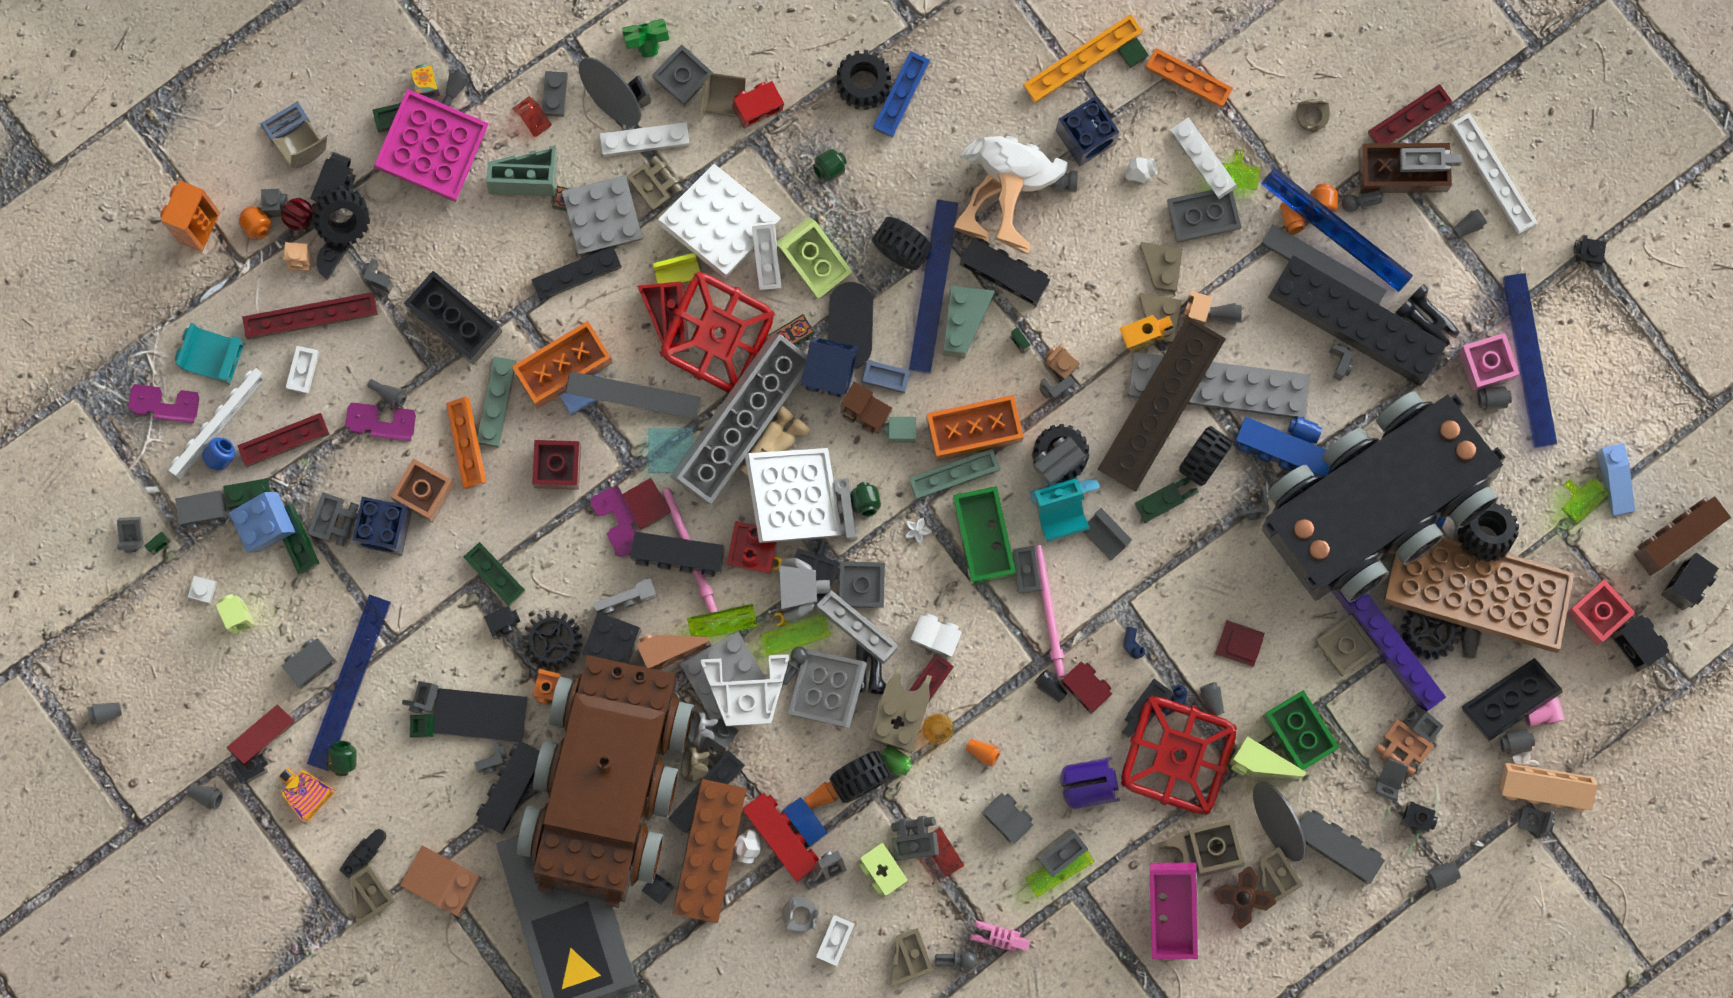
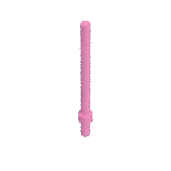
(705, 591)
(1056, 653)

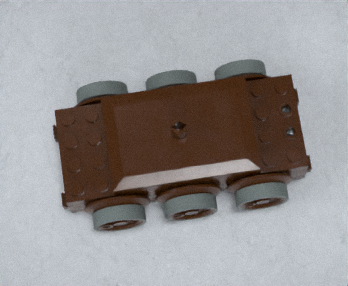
(605, 780)

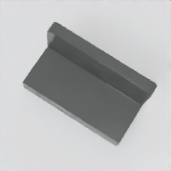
(1107, 534)
(1061, 852)

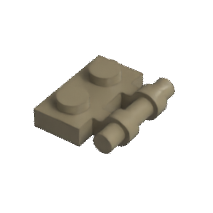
(649, 187)

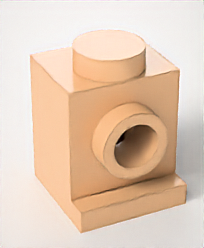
(297, 256)
(1199, 307)

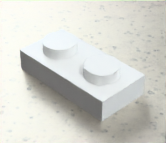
(302, 370)
(835, 940)

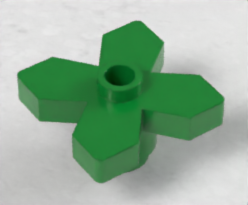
(646, 37)

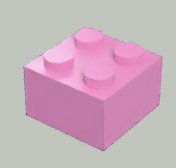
(1488, 362)

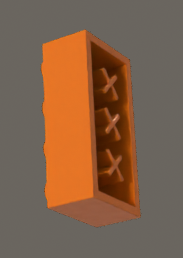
(189, 215)
(548, 369)
(974, 427)

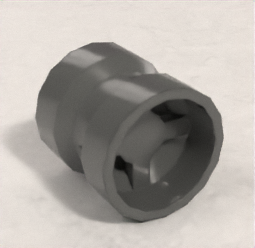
(1067, 181)

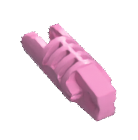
(1000, 937)

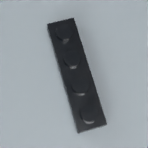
(576, 273)
(722, 772)

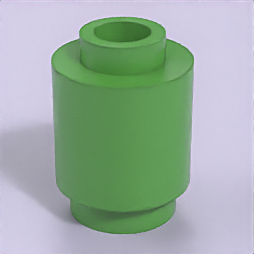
(896, 761)

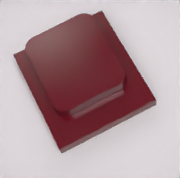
(646, 503)
(1240, 643)

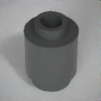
(1494, 398)
(1517, 742)
(1442, 876)

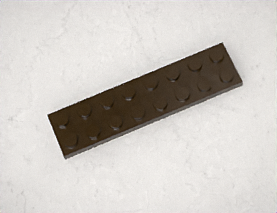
(1161, 404)

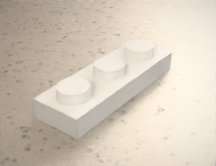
(766, 255)

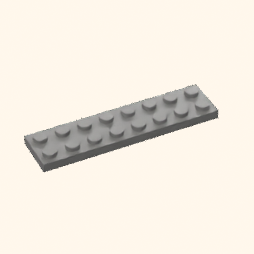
(1235, 387)

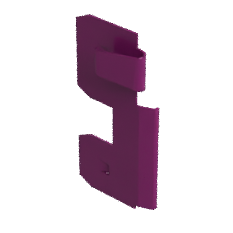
(148, 398)
(369, 421)
(622, 534)

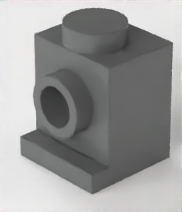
(273, 202)

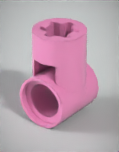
(1548, 713)

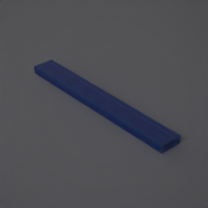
(1336, 229)
(933, 286)
(1529, 360)
(349, 679)

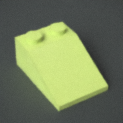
(813, 257)
(1259, 761)

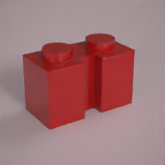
(757, 103)

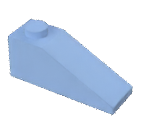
(1617, 478)

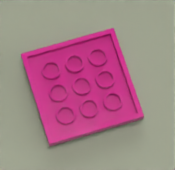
(431, 145)

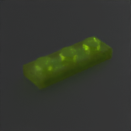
(723, 621)
(795, 635)
(1041, 881)

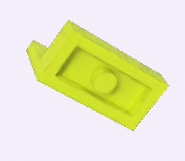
(676, 269)

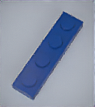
(901, 94)

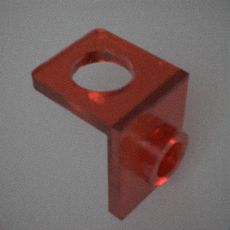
(532, 116)

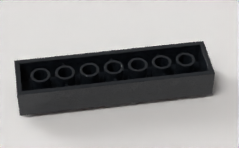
(1357, 320)

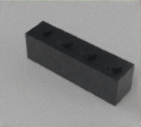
(1004, 271)
(677, 553)
(510, 788)

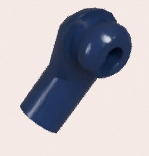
(1131, 645)
(1179, 695)

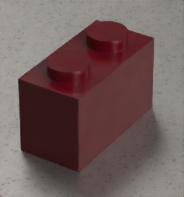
(1087, 687)

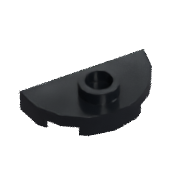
(329, 258)

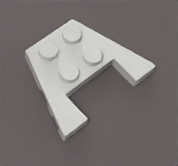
(750, 700)

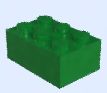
(1300, 731)

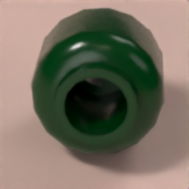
(829, 165)
(865, 499)
(341, 758)

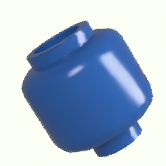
(218, 453)

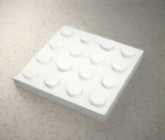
(717, 220)
(793, 495)

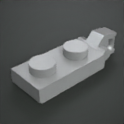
(1427, 159)
(845, 507)

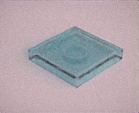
(667, 448)

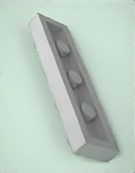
(857, 627)

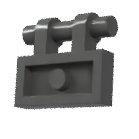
(326, 517)
(914, 846)

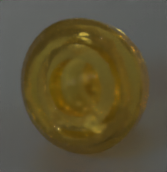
(938, 728)

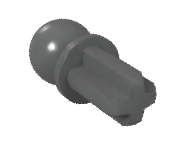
(1351, 202)
(798, 657)
(966, 960)

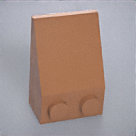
(668, 649)
(441, 881)

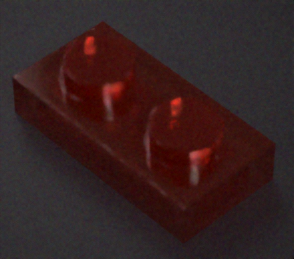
(948, 859)

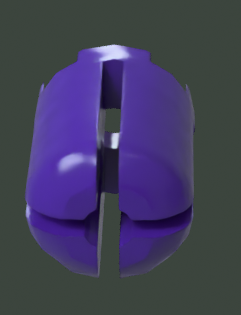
(1090, 794)

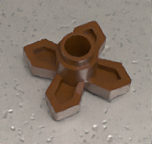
(1232, 895)

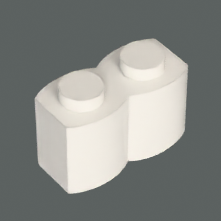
(935, 635)

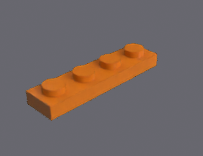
(1188, 78)
(466, 442)

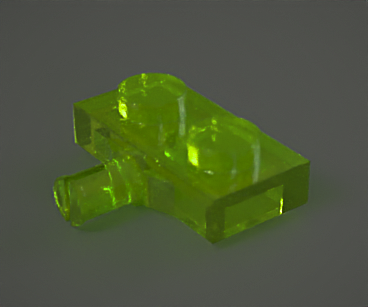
(1243, 175)
(1583, 499)

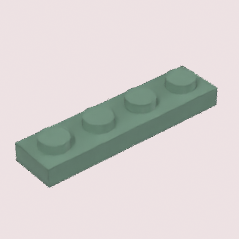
(496, 402)
(954, 474)

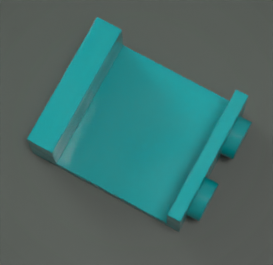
(209, 354)
(1061, 510)

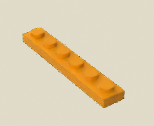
(1082, 58)

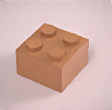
(423, 490)

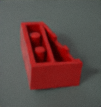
(660, 303)

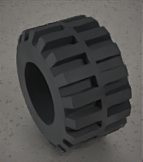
(863, 62)
(339, 199)
(901, 243)
(1054, 433)
(1205, 456)
(1485, 545)
(860, 776)

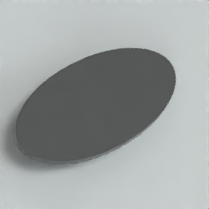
(610, 91)
(1279, 821)

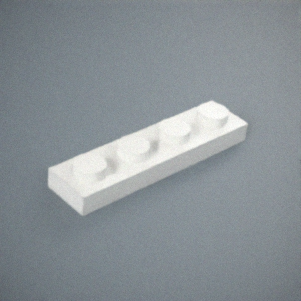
(644, 139)
(1203, 158)

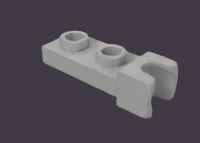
(644, 591)

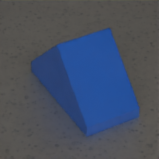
(805, 821)

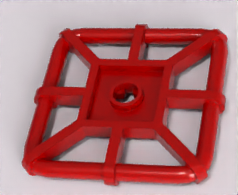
(711, 320)
(1191, 747)

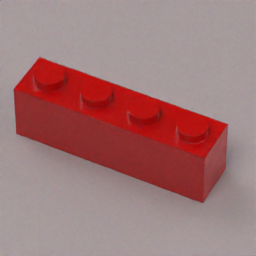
(780, 837)

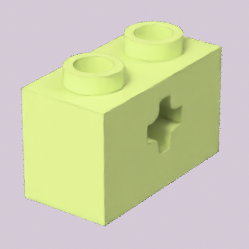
(234, 614)
(882, 857)

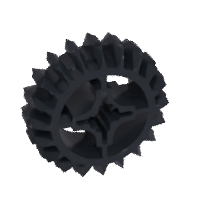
(1434, 639)
(547, 650)

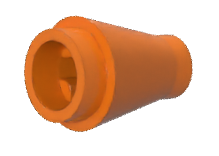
(1292, 220)
(984, 752)
(822, 795)

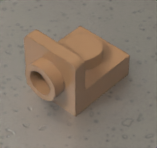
(1061, 361)

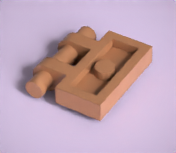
(1408, 742)

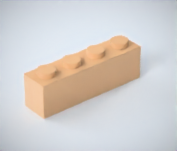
(1548, 786)

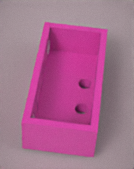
(1179, 933)

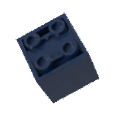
(1087, 131)
(829, 366)
(381, 526)

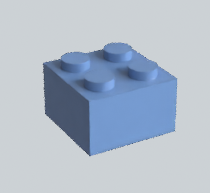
(262, 522)

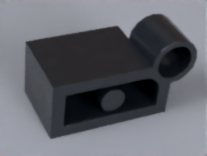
(334, 173)

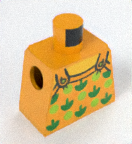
(1136, 334)

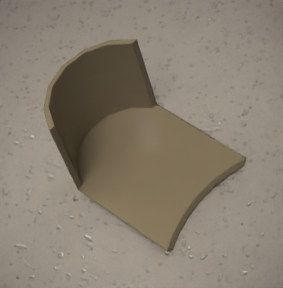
(719, 93)
(301, 145)

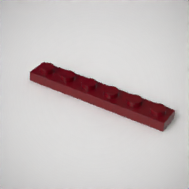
(310, 315)

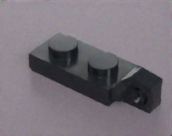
(1154, 689)

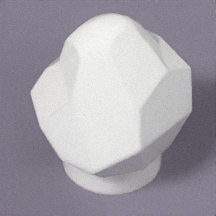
(1140, 170)
(747, 846)

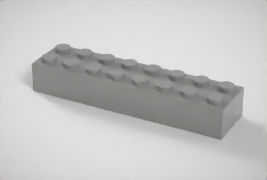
(741, 419)

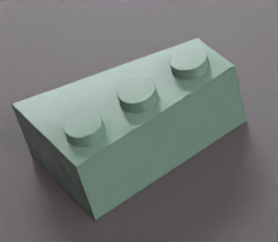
(524, 174)
(964, 318)

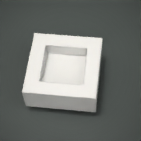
(202, 589)

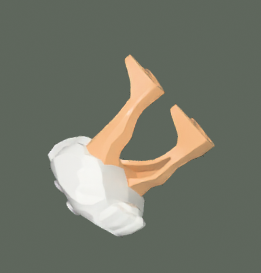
(1009, 171)

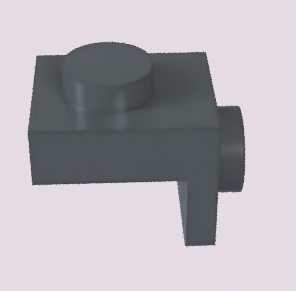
(1344, 366)
(1062, 389)
(130, 534)
(424, 698)
(489, 764)

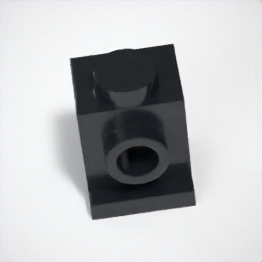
(502, 621)
(246, 776)
(1411, 820)
(658, 890)

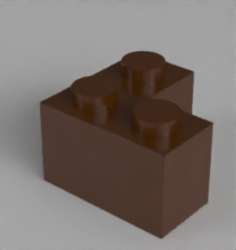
(865, 409)

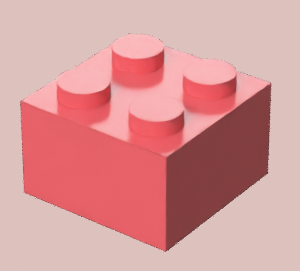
(1600, 612)

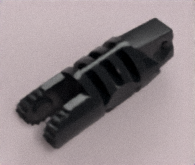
(363, 853)

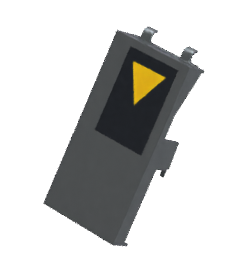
(568, 935)

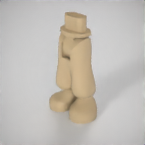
(773, 437)

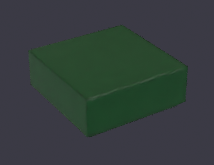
(1133, 52)
(1020, 340)
(157, 543)
(421, 726)

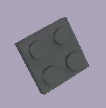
(682, 75)
(862, 584)

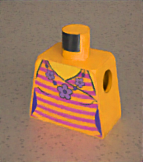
(305, 793)

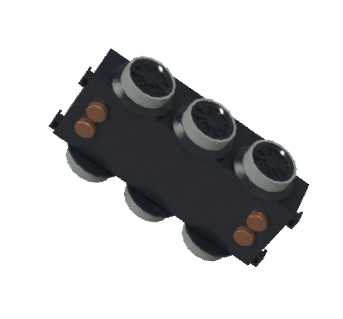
(1382, 496)

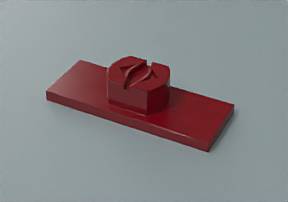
(260, 734)

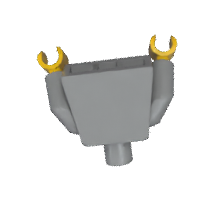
(798, 588)

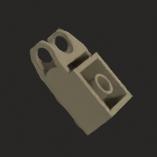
(903, 705)
(1196, 847)

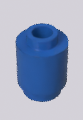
(1305, 430)

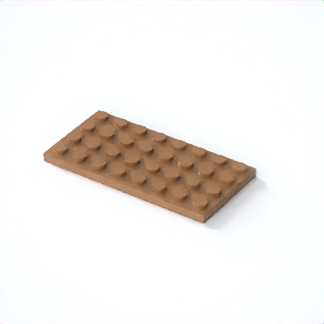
(1498, 597)

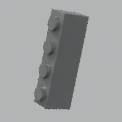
(1339, 847)

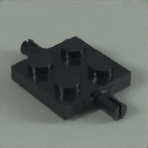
(825, 568)

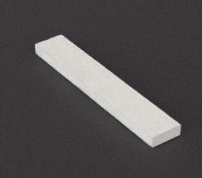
(1493, 174)

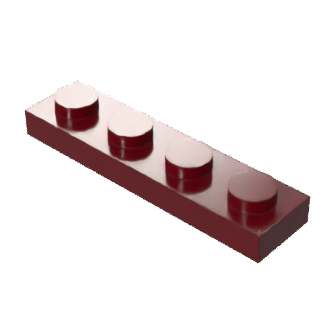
(1410, 116)
(283, 440)
(939, 670)

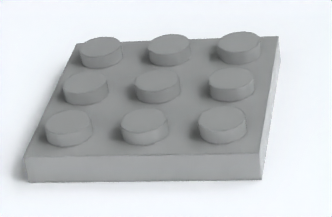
(602, 215)
(737, 665)
(827, 689)

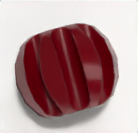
(297, 214)

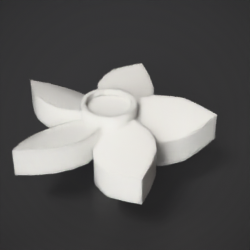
(917, 530)
(1525, 760)

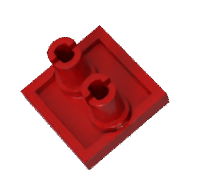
(746, 550)

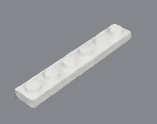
(211, 429)

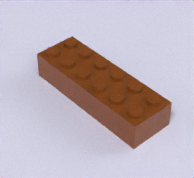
(709, 851)

